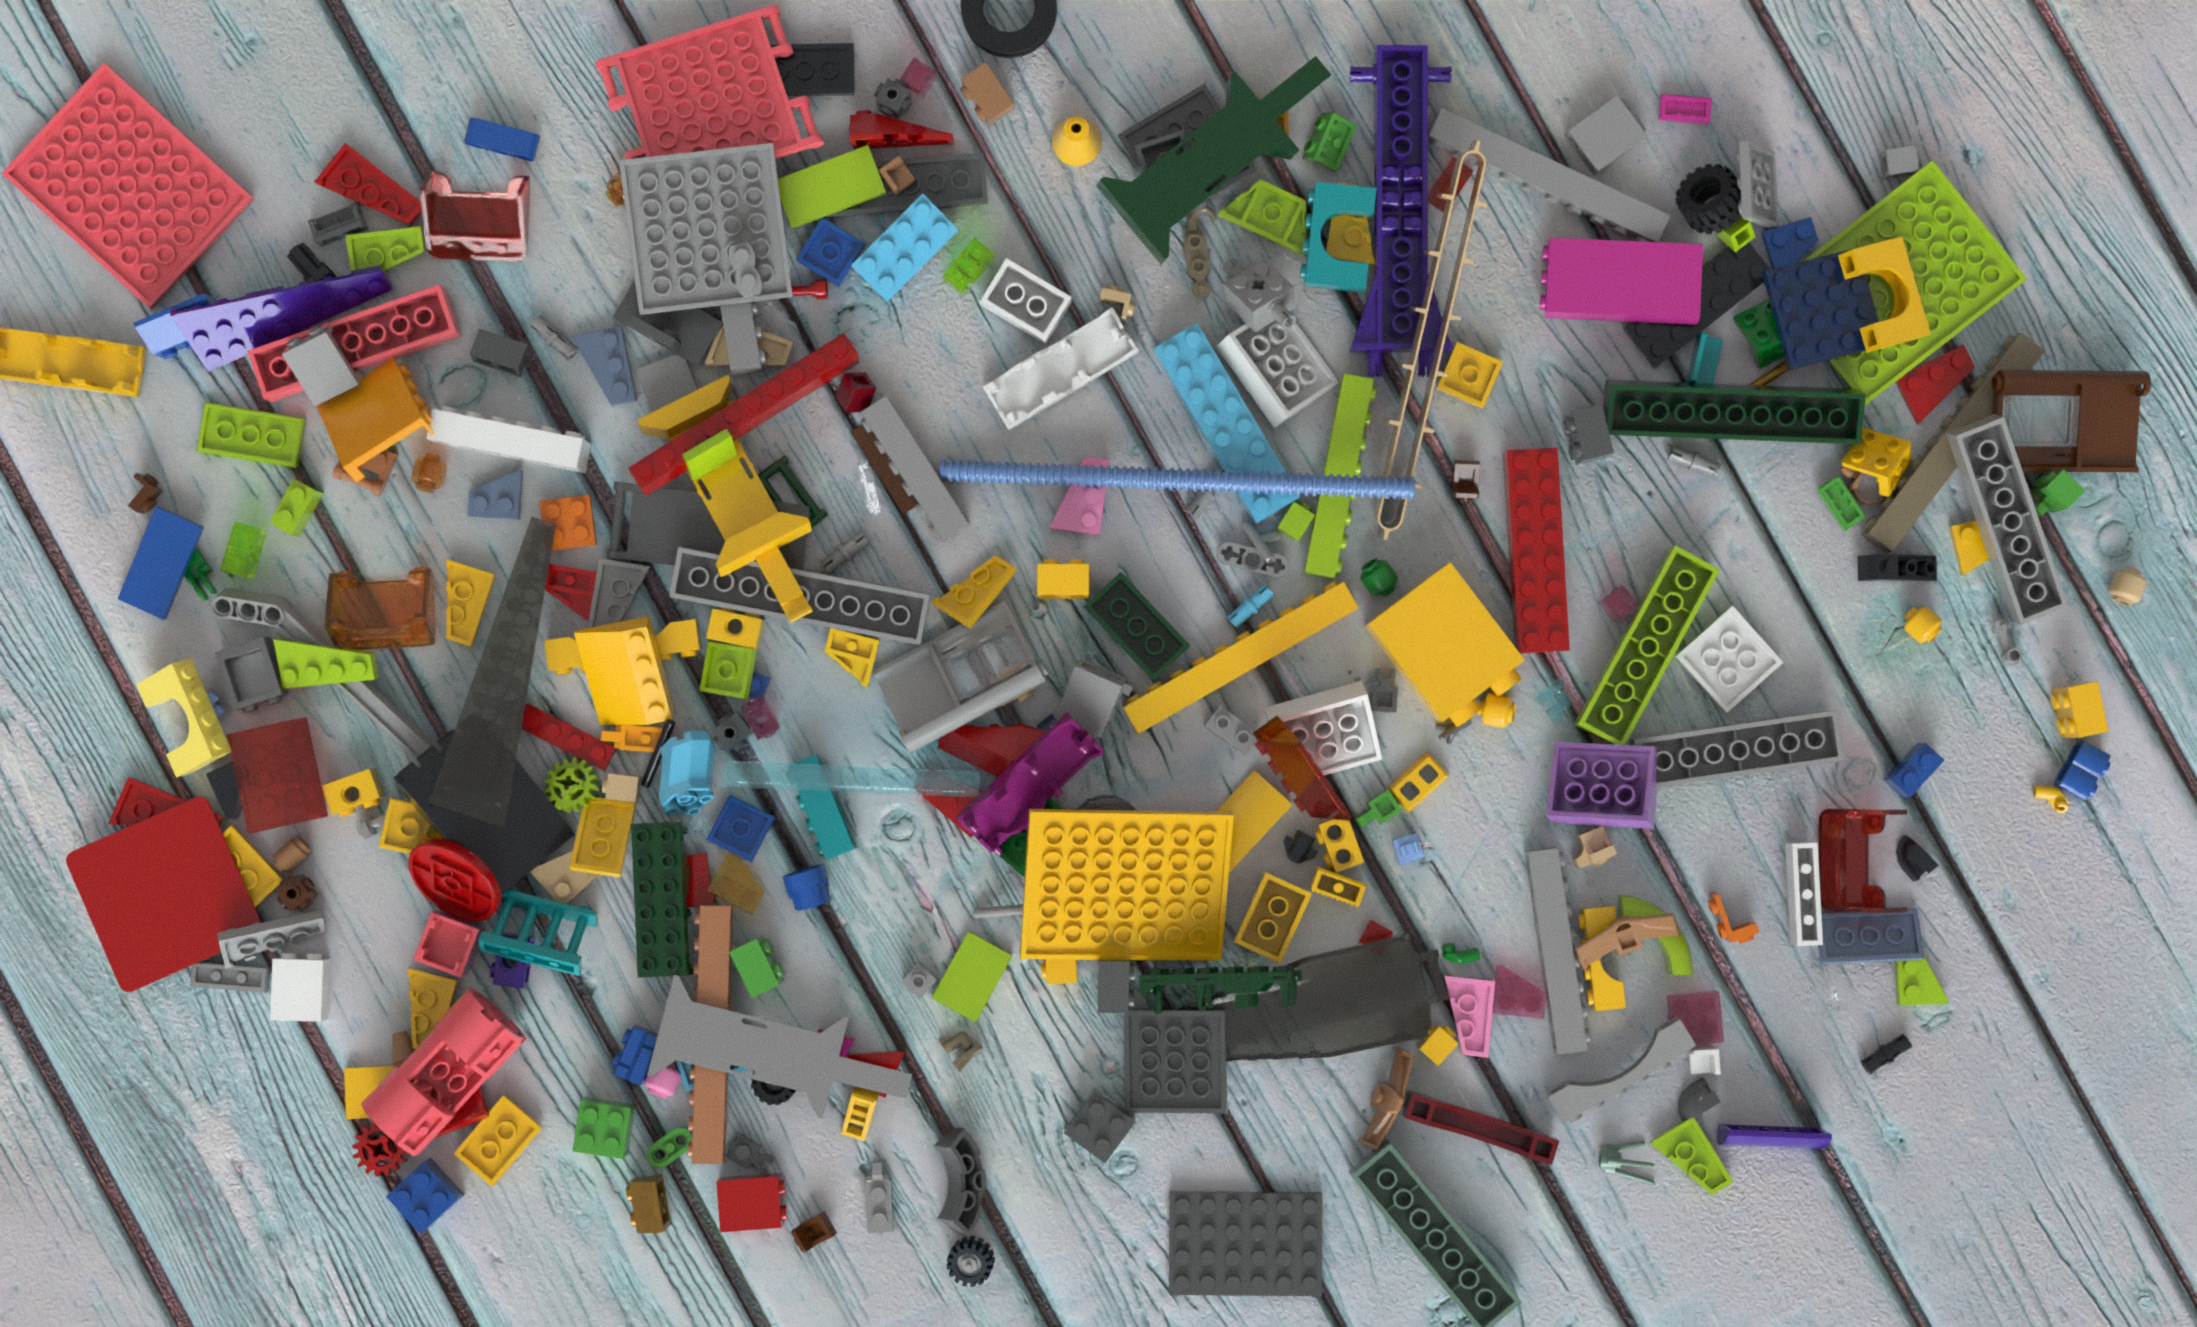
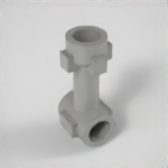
(2010, 654)
(367, 826)

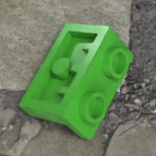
(1329, 140)

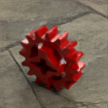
(370, 1143)

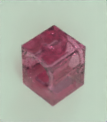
(919, 77)
(1618, 603)
(755, 709)

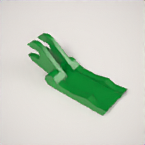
(197, 570)

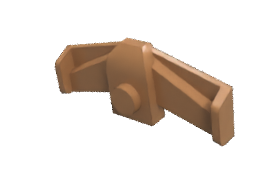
(1625, 936)
(1388, 1099)

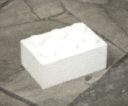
(1026, 301)

